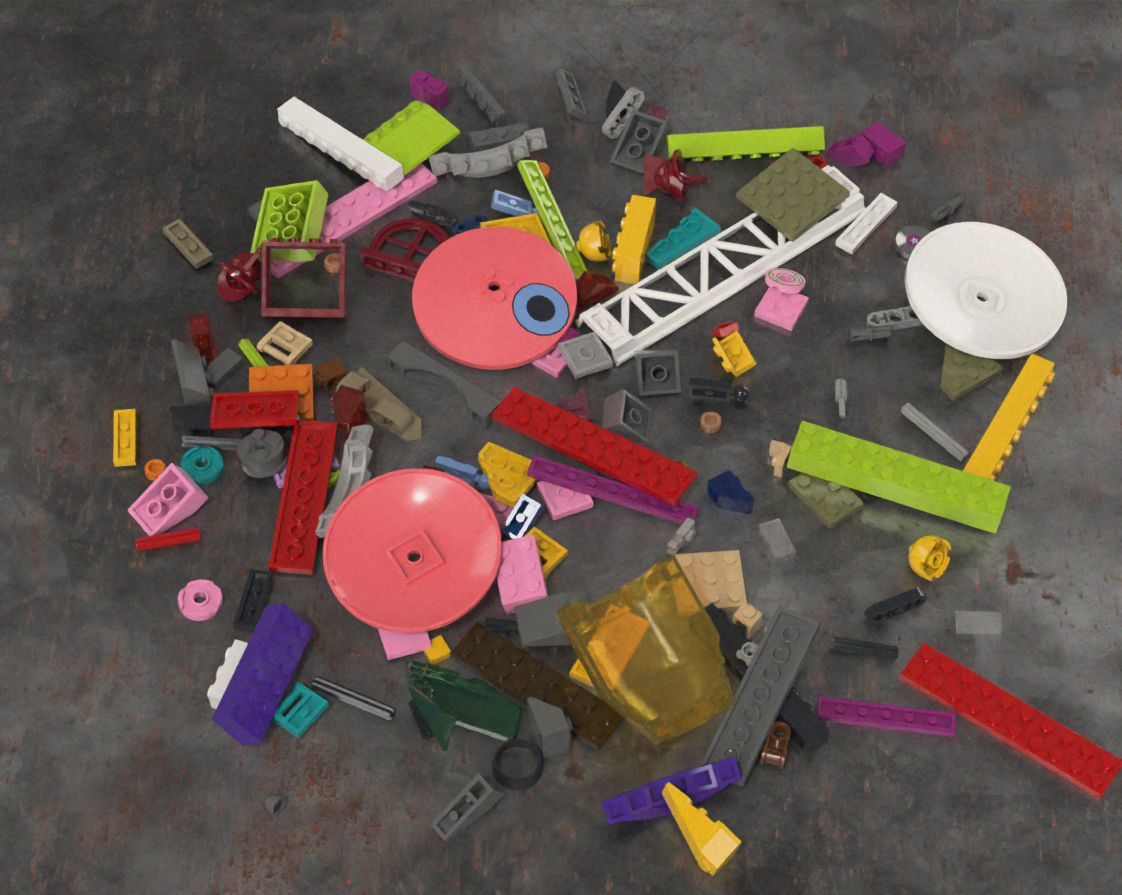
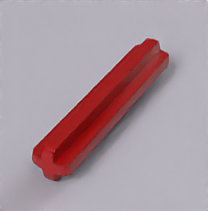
(168, 539)

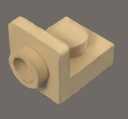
(780, 453)

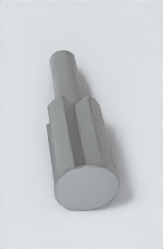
(841, 395)

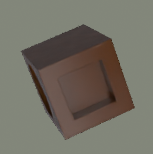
(329, 374)

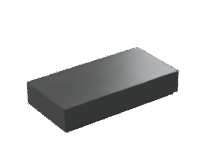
(223, 366)

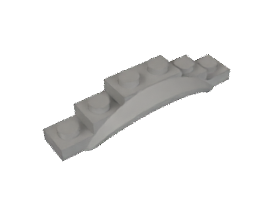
(489, 161)
(352, 472)

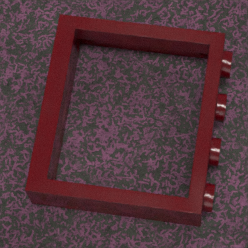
(313, 244)

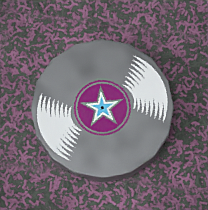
(908, 238)

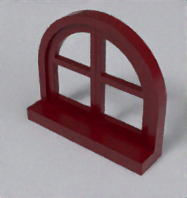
(397, 266)

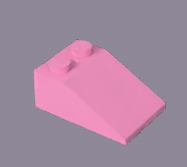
(167, 501)

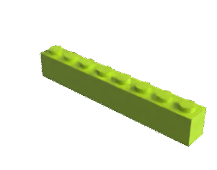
(746, 143)

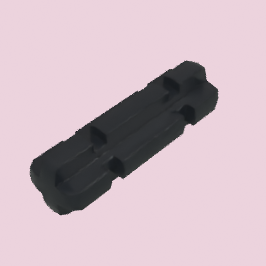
(420, 721)

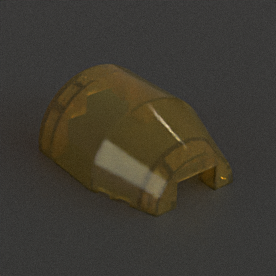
(652, 653)

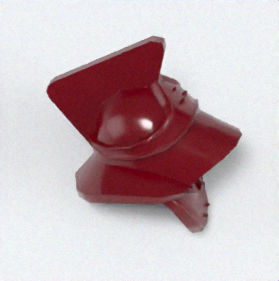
(668, 176)
(244, 268)

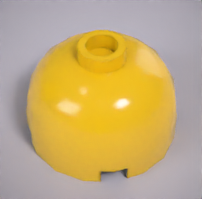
(594, 242)
(929, 556)

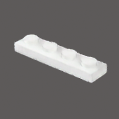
(866, 223)

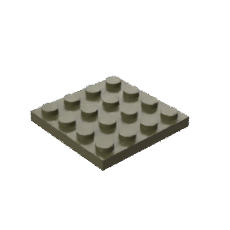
(792, 194)

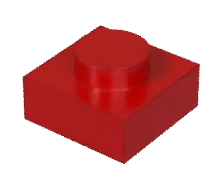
(725, 329)

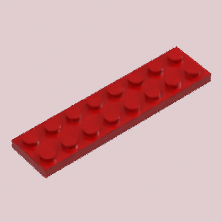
(303, 497)

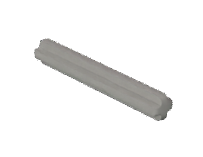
(934, 432)

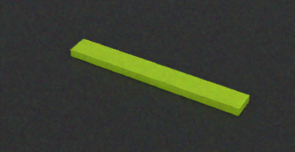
(551, 215)

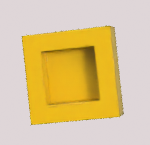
(439, 650)

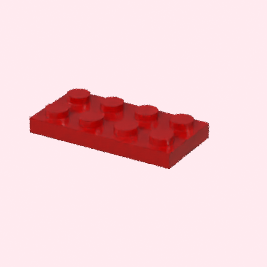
(254, 409)

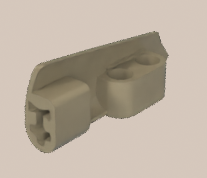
(385, 407)

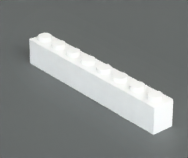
(340, 144)

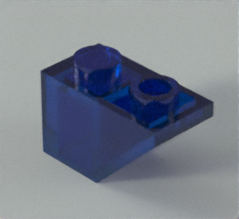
(729, 493)

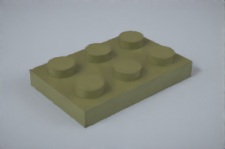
(826, 499)

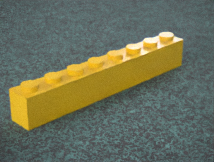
(1011, 417)

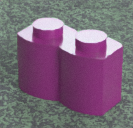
(429, 90)

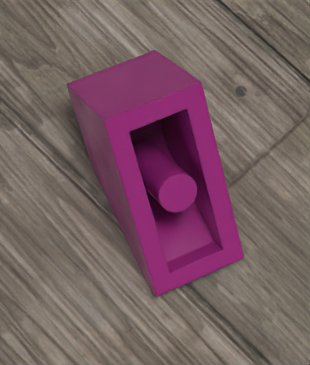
(851, 151)

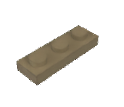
(188, 243)

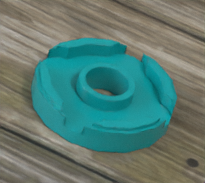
(205, 474)

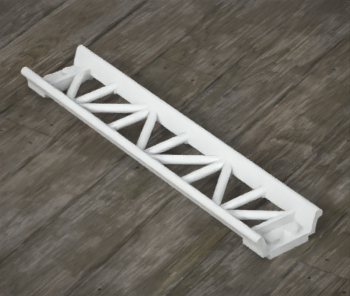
(618, 335)

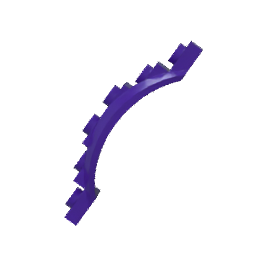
(649, 803)

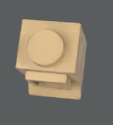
(750, 617)

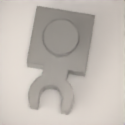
(683, 535)

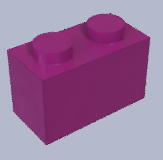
(886, 144)

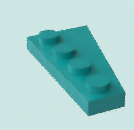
(687, 236)

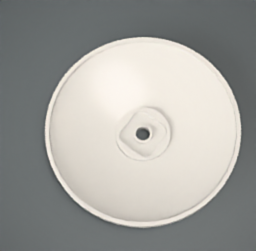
(983, 260)

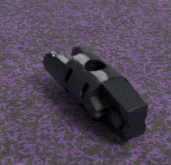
(432, 213)

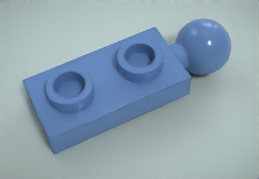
(512, 205)
(463, 471)

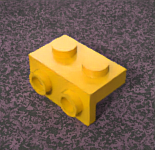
(735, 354)

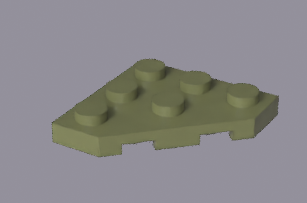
(965, 372)

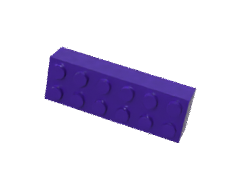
(262, 674)

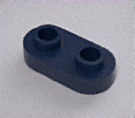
(468, 224)

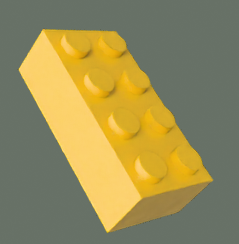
(634, 239)

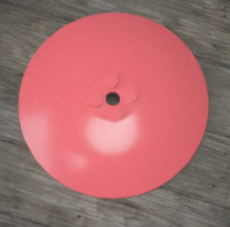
(405, 516)

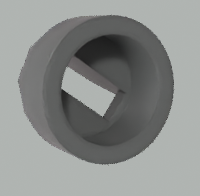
(275, 803)

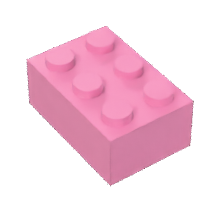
(520, 573)

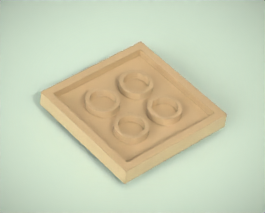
(715, 578)

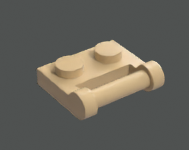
(288, 339)

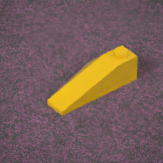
(709, 841)

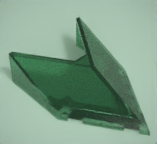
(453, 700)

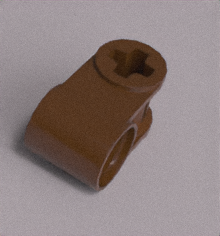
(776, 748)

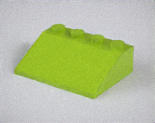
(413, 135)
(291, 213)

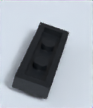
(253, 600)

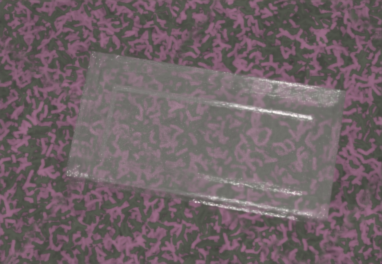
(777, 540)

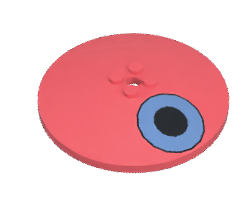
(502, 325)

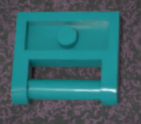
(303, 714)

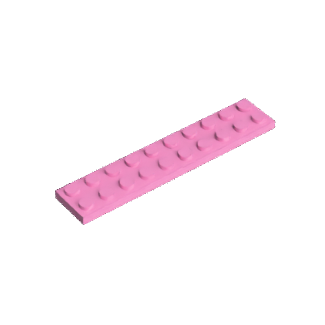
(361, 208)

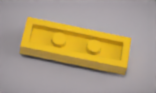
(124, 438)

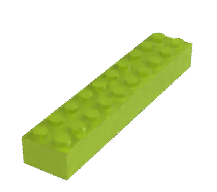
(898, 477)

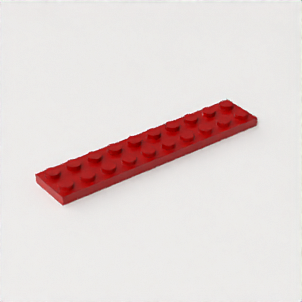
(594, 446)
(1012, 720)

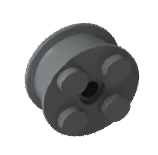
(262, 453)

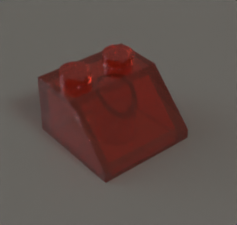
(348, 409)

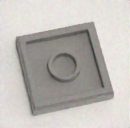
(585, 355)

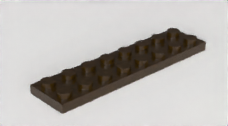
(527, 677)

